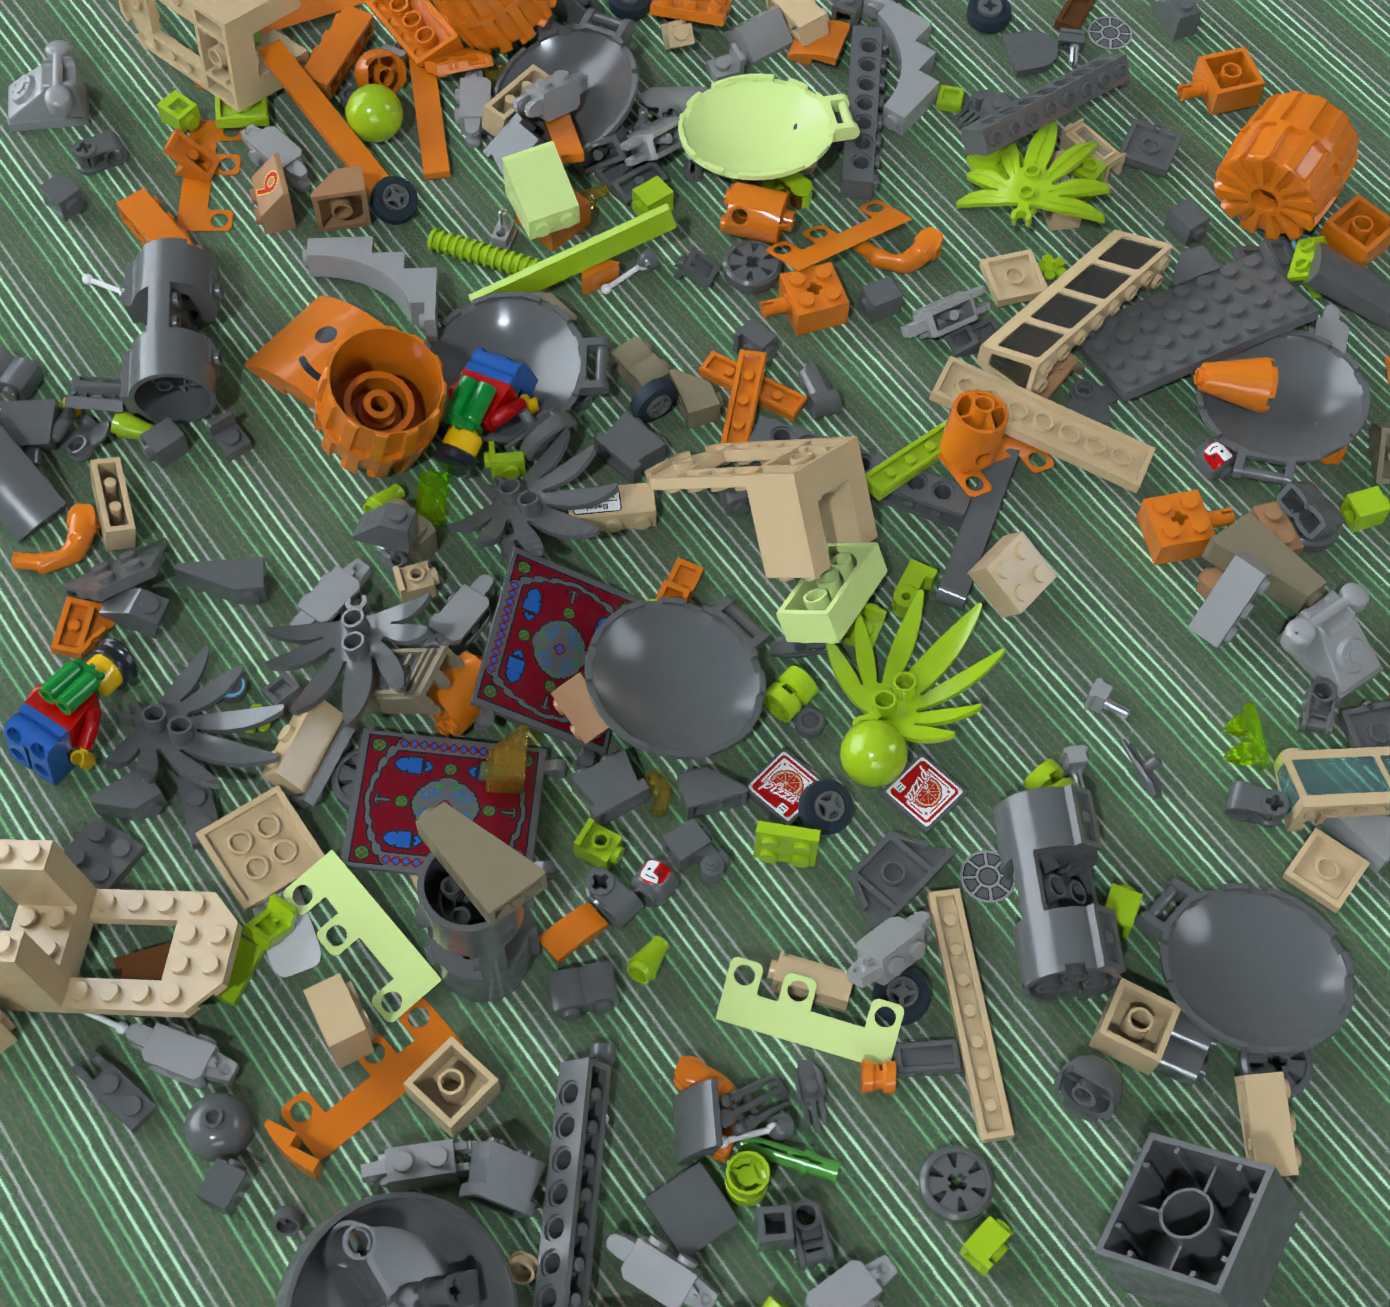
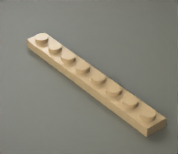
(970, 1016)

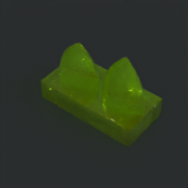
(433, 496)
(1251, 750)

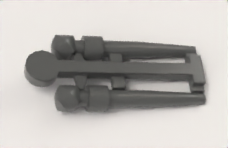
(751, 1121)

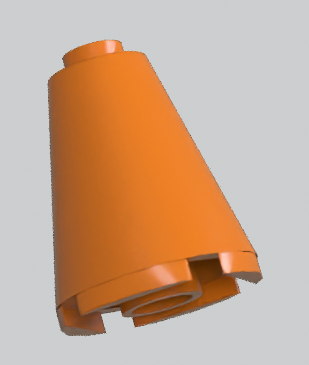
(1240, 381)

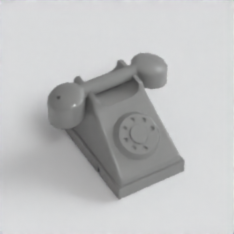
(50, 94)
(1331, 642)

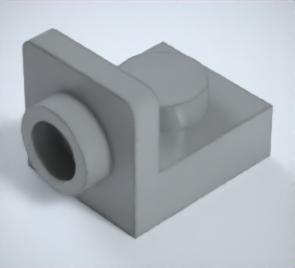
(727, 65)

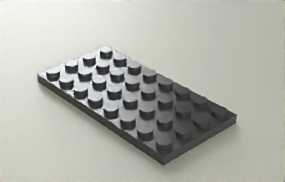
(1194, 325)

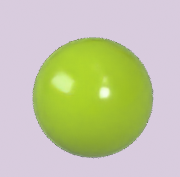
(374, 113)
(873, 753)

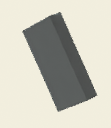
(927, 1058)

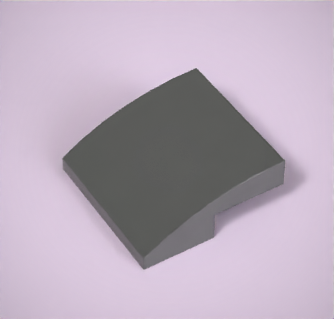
(622, 179)
(1274, 252)
(95, 394)
(697, 1121)
(691, 1210)

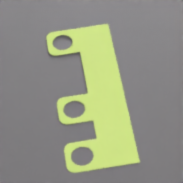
(366, 920)
(798, 1024)

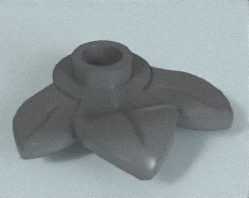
(1095, 402)
(84, 438)

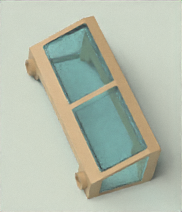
(1333, 783)

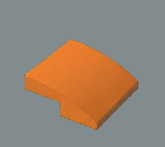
(824, 49)

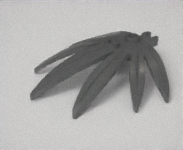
(531, 503)
(355, 644)
(171, 731)

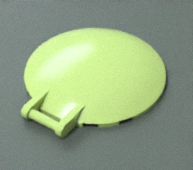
(748, 122)

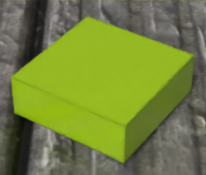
(949, 98)

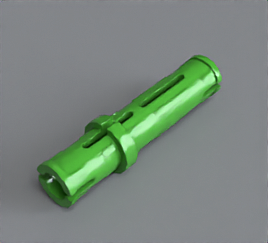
(793, 1158)

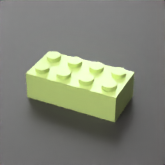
(828, 606)

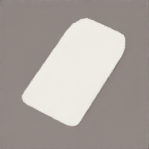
(299, 949)

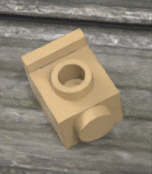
(677, 34)
(415, 580)

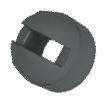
(692, 177)
(281, 1223)

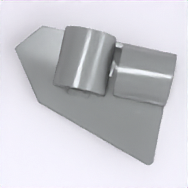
(669, 100)

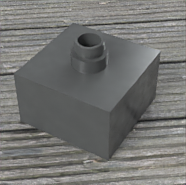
(1198, 1227)

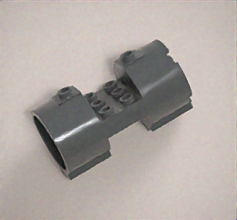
(171, 364)
(1064, 938)
(468, 952)

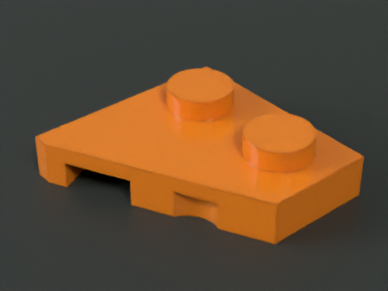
(458, 61)
(79, 628)

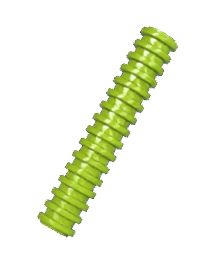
(478, 252)

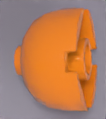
(381, 68)

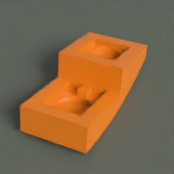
(682, 580)
(572, 931)
(288, 1145)

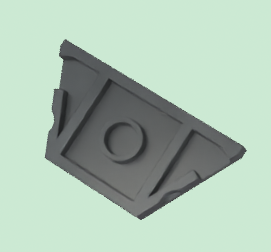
(119, 575)
(895, 875)

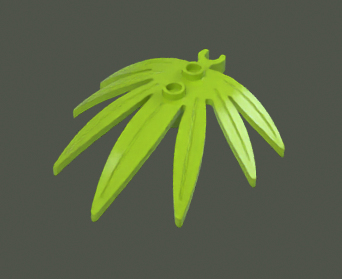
(1032, 184)
(900, 693)

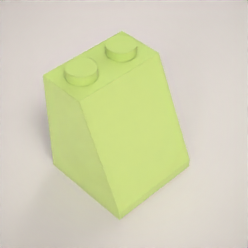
(540, 190)

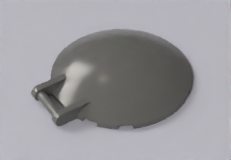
(594, 52)
(526, 332)
(1312, 386)
(677, 676)
(1252, 966)

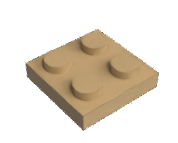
(1013, 277)
(1325, 870)

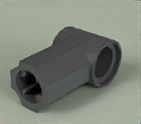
(820, 397)

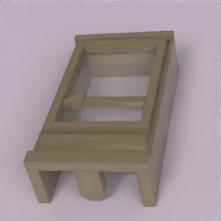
(421, 669)

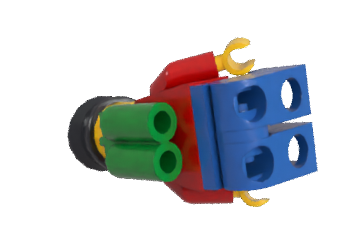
(482, 399)
(68, 712)

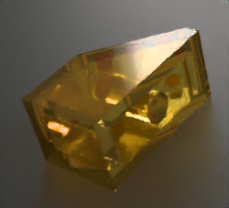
(507, 763)

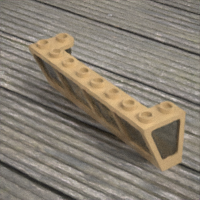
(1073, 307)

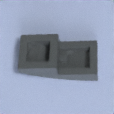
(968, 339)

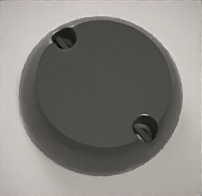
(393, 1247)

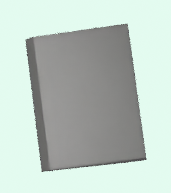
(761, 35)

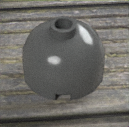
(1090, 1087)
(218, 1127)

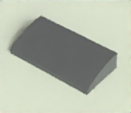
(1350, 285)
(25, 494)

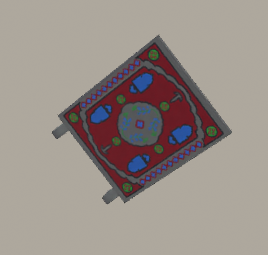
(539, 644)
(409, 773)

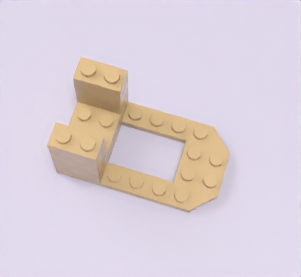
(225, 43)
(798, 498)
(55, 923)

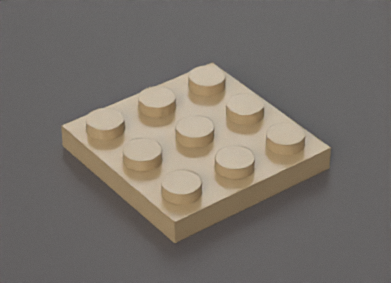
(260, 848)

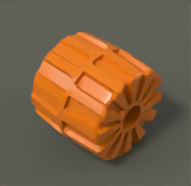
(495, 22)
(1287, 165)
(387, 374)

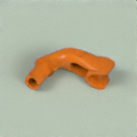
(925, 248)
(82, 529)
(693, 1070)

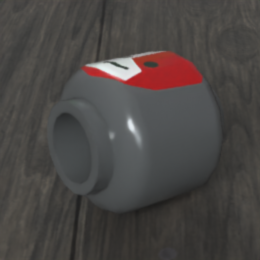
(1215, 460)
(654, 882)

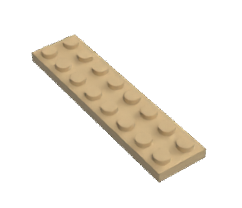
(1052, 426)

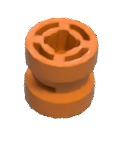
(878, 1077)

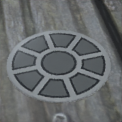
(1110, 32)
(983, 877)

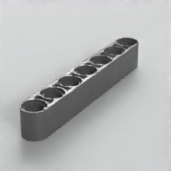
(975, 533)

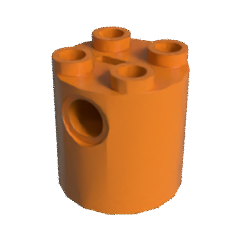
(757, 213)
(974, 430)
(456, 712)

